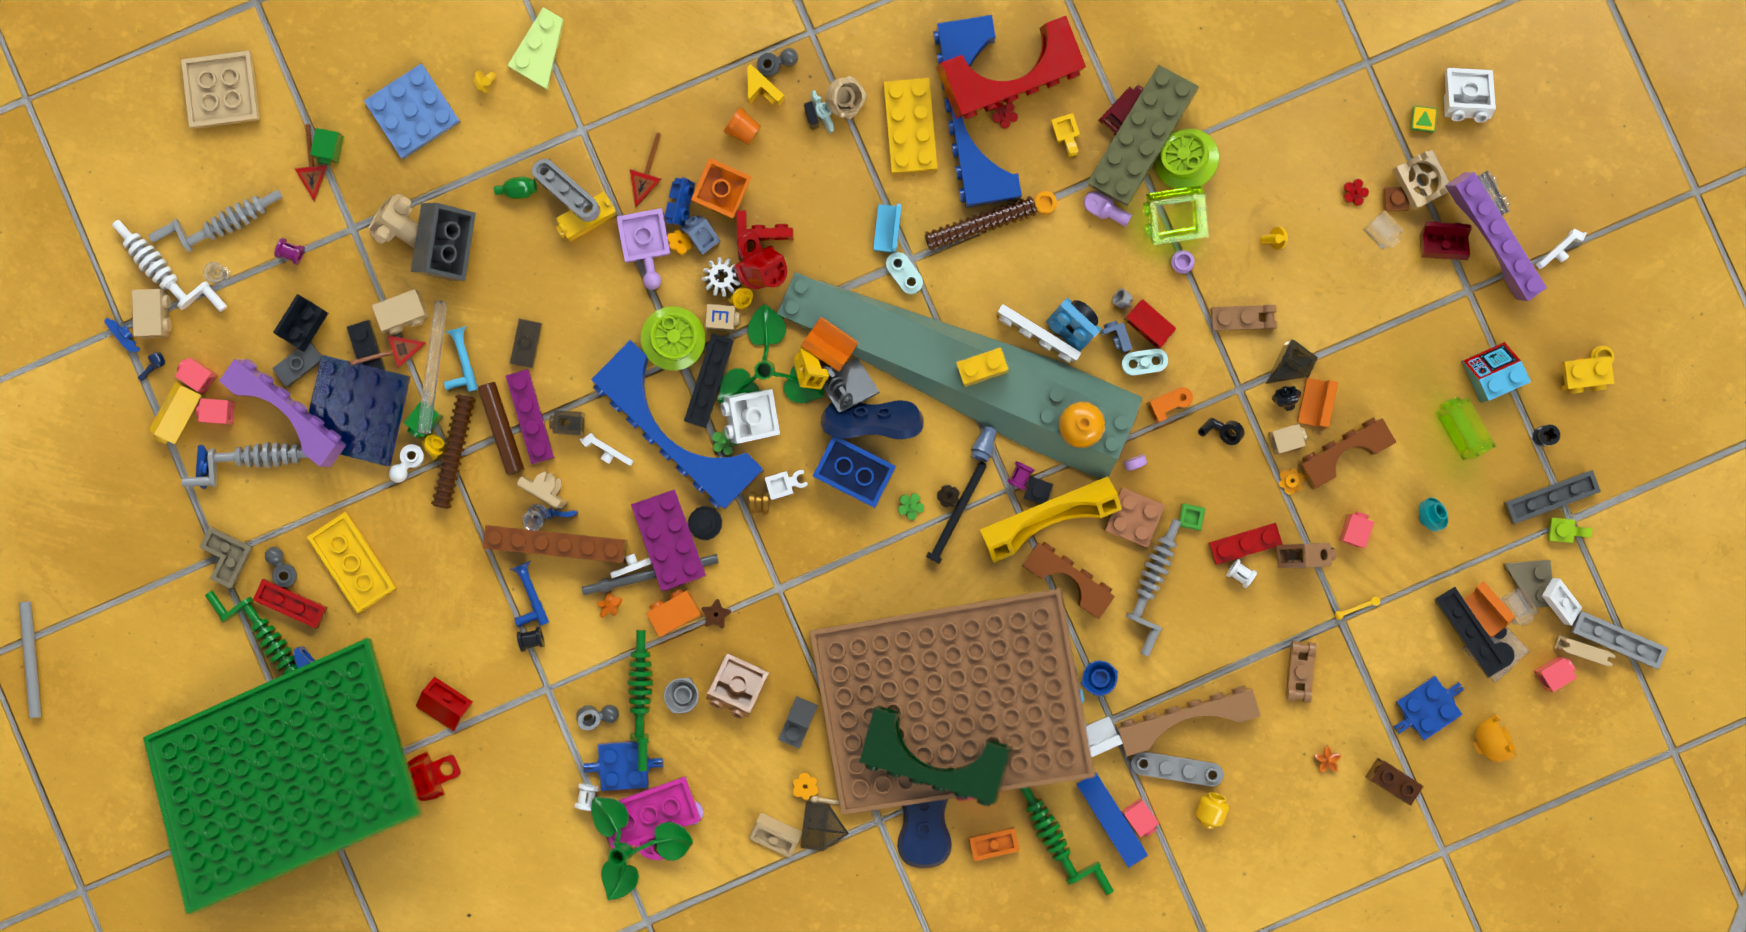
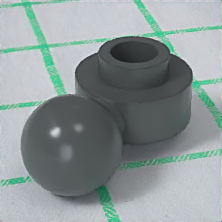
(787, 57)
(275, 556)
(608, 714)

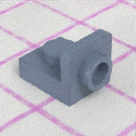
(700, 233)
(1121, 339)

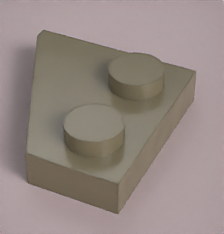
(1532, 577)

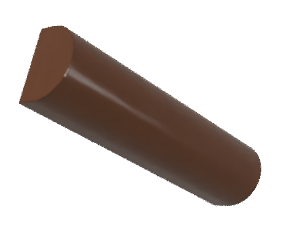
(501, 428)

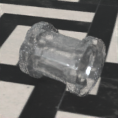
(210, 271)
(535, 524)

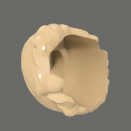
(845, 97)

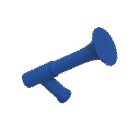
(538, 610)

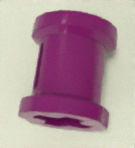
(289, 251)
(1020, 475)

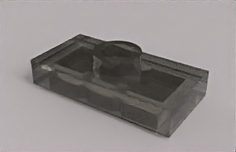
(526, 343)

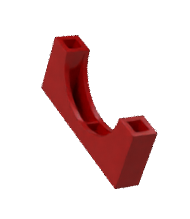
(973, 92)

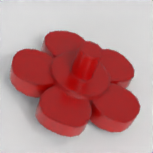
(1004, 115)
(1356, 192)

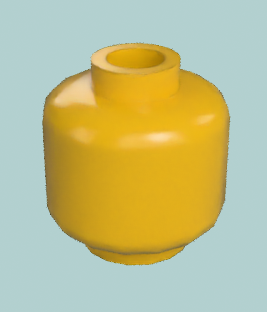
(1212, 810)

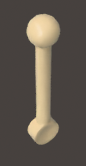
(814, 799)

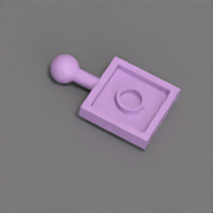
(644, 238)

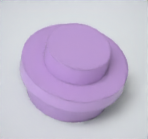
(1182, 261)

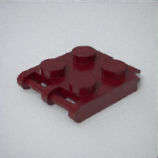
(1120, 109)

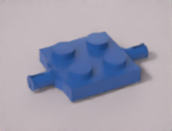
(1428, 708)
(619, 766)

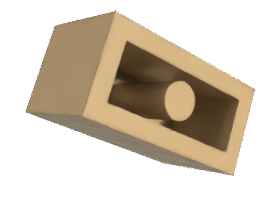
(400, 312)
(151, 313)

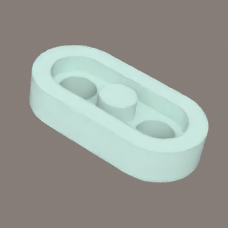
(903, 273)
(1144, 362)

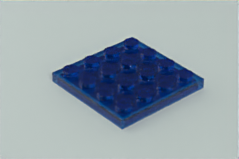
(360, 406)

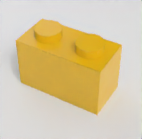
(982, 367)

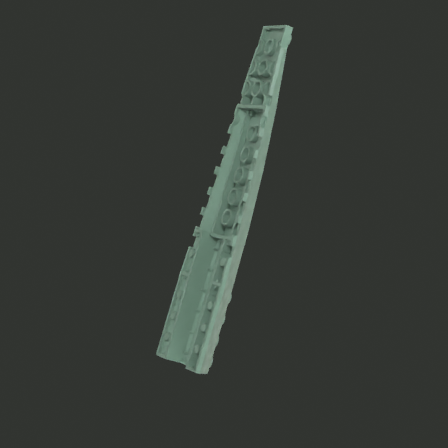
(925, 353)

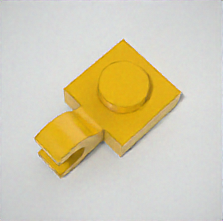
(1065, 131)

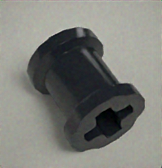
(1551, 430)
(530, 639)

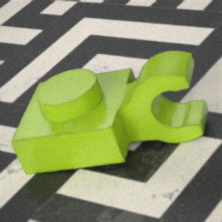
(1564, 530)

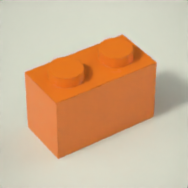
(673, 613)

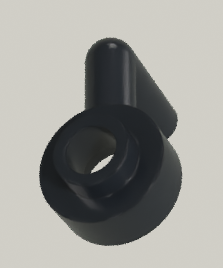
(1225, 430)

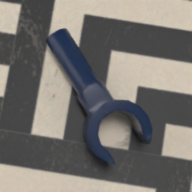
(156, 361)

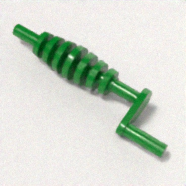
(259, 625)
(640, 700)
(1057, 846)

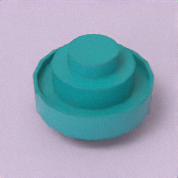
(1433, 514)

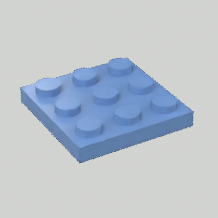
(412, 111)

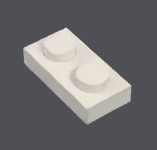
(1562, 601)

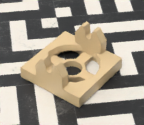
(1402, 174)
(545, 488)

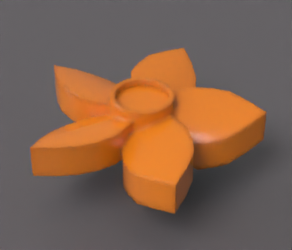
(609, 605)
(1328, 760)

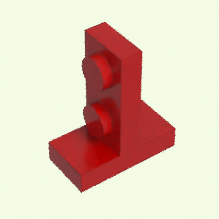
(780, 232)

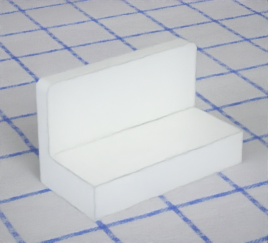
(1102, 736)

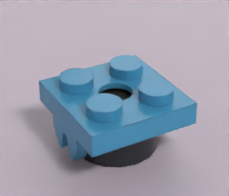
(1074, 323)

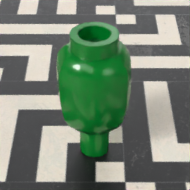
(517, 188)

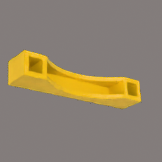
(1091, 500)

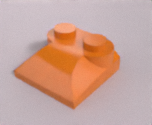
(721, 188)

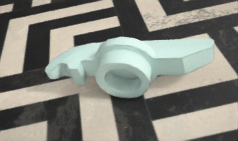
(822, 111)

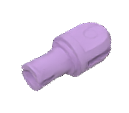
(1104, 207)

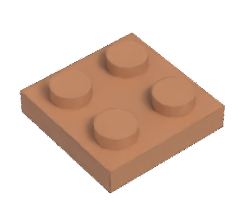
(1136, 519)

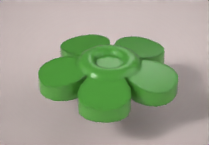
(724, 443)
(910, 506)

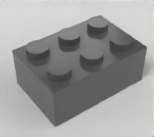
(443, 242)

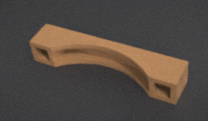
(1141, 735)

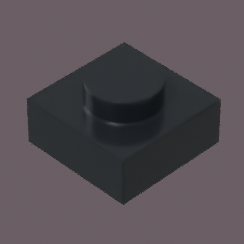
(1038, 490)

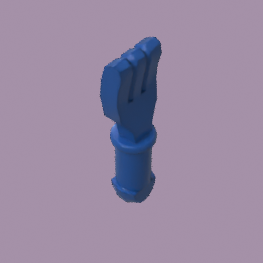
(551, 513)

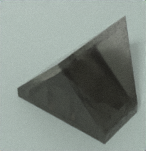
(1292, 363)
(821, 827)

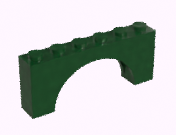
(887, 751)

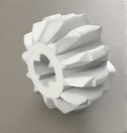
(715, 272)

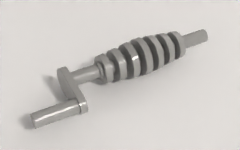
(218, 226)
(258, 456)
(1149, 585)

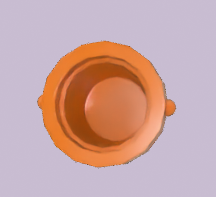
(742, 126)

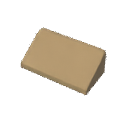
(775, 835)

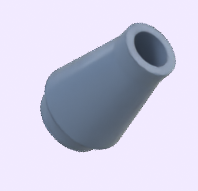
(984, 445)

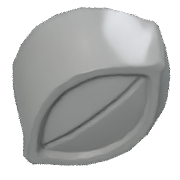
(681, 695)

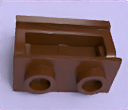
(1394, 781)

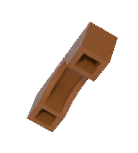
(1322, 466)
(1092, 597)

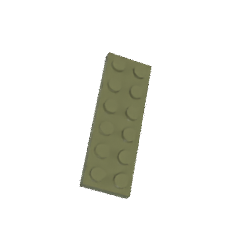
(1143, 135)

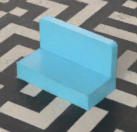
(887, 228)

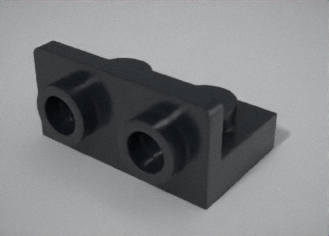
(300, 322)

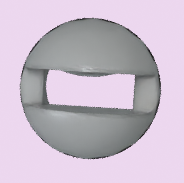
(1122, 299)

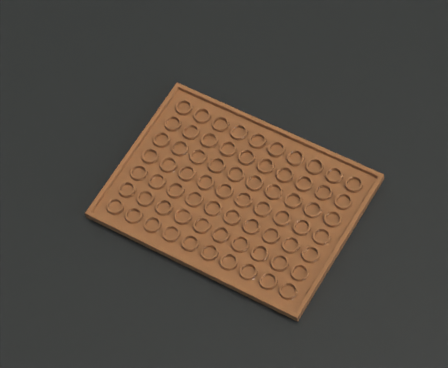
(959, 681)

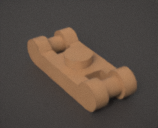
(1300, 671)

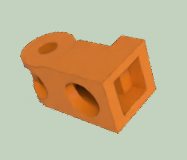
(1177, 399)

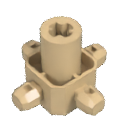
(394, 221)

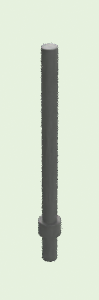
(606, 585)

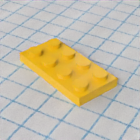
(910, 125)

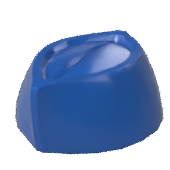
(1099, 678)

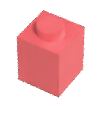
(195, 375)
(215, 411)
(1356, 530)
(1556, 673)
(1140, 818)

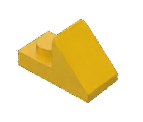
(758, 83)

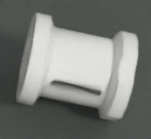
(1241, 573)
(584, 789)

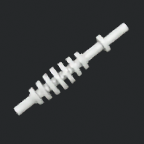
(156, 267)

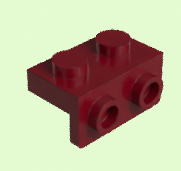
(1445, 240)

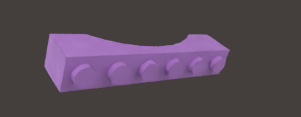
(1479, 207)
(316, 440)

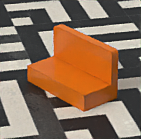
(829, 344)
(1317, 403)
(1489, 609)

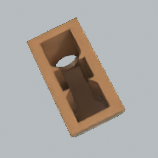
(1313, 555)

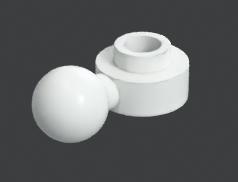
(398, 472)

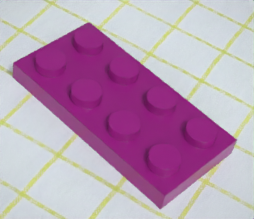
(668, 540)

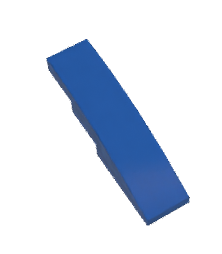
(1112, 820)

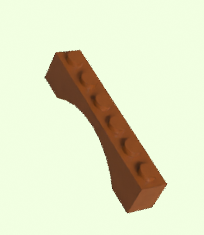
(555, 544)

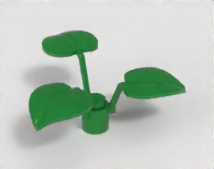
(766, 328)
(617, 876)

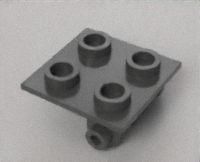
(849, 385)

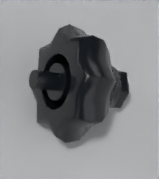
(1287, 397)

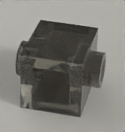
(575, 425)

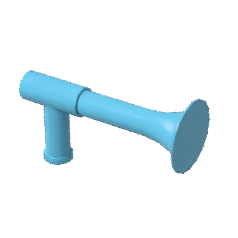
(469, 378)

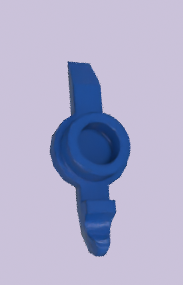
(122, 335)
(202, 463)

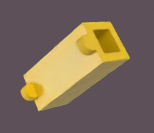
(573, 227)
(174, 413)

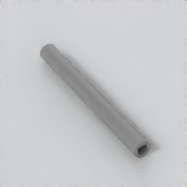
(30, 659)

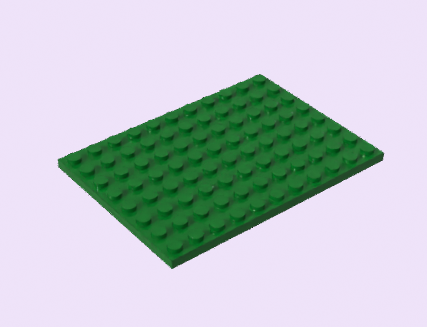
(280, 776)

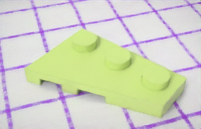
(538, 49)

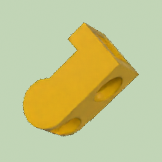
(809, 370)

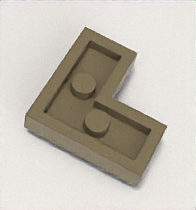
(232, 556)

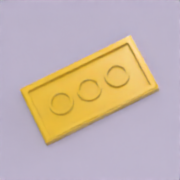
(351, 562)

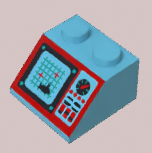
(1495, 372)

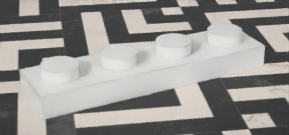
(1045, 339)

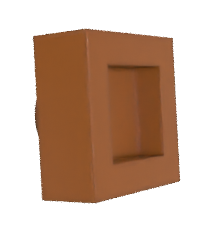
(1395, 199)

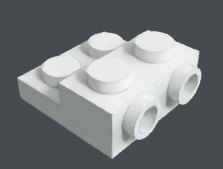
(1469, 94)
(750, 416)

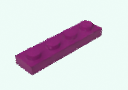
(530, 416)

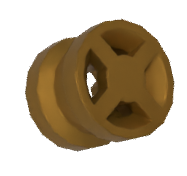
(759, 503)

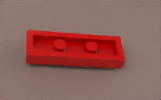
(1245, 543)
(290, 603)

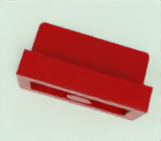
(1150, 324)
(443, 703)

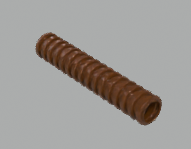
(981, 223)
(453, 451)

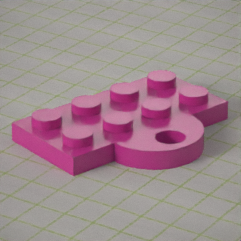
(654, 806)

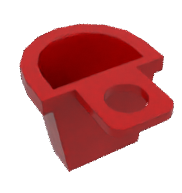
(760, 267)
(428, 775)

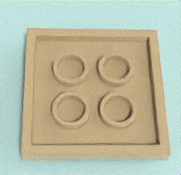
(220, 89)

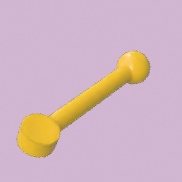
(1373, 601)

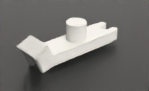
(1558, 252)
(609, 452)
(632, 564)

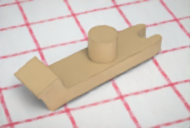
(1583, 650)

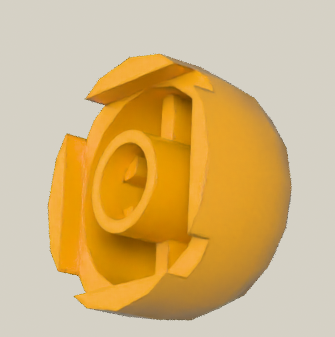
(1081, 424)
(1494, 740)

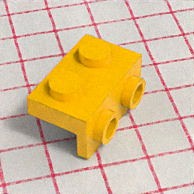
(1587, 373)

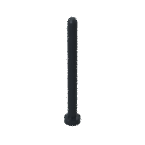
(955, 516)

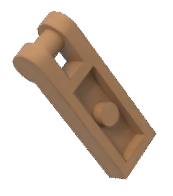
(1242, 318)

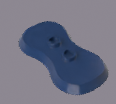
(891, 419)
(924, 835)

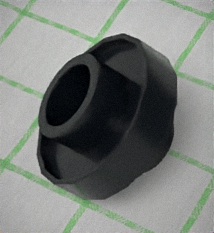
(705, 523)

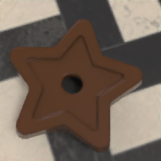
(722, 613)

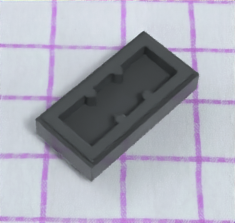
(297, 364)

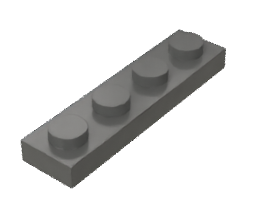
(1552, 497)

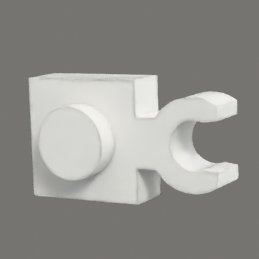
(781, 484)

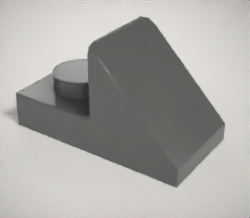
(798, 722)

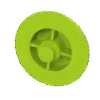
(1187, 159)
(673, 338)

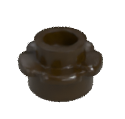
(947, 502)

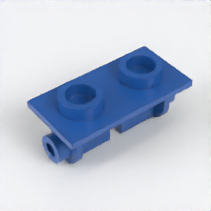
(679, 212)

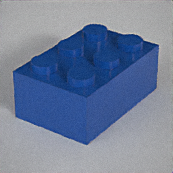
(854, 471)

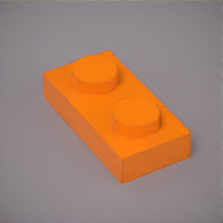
(994, 844)

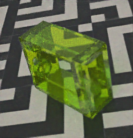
(1194, 194)
(1465, 428)

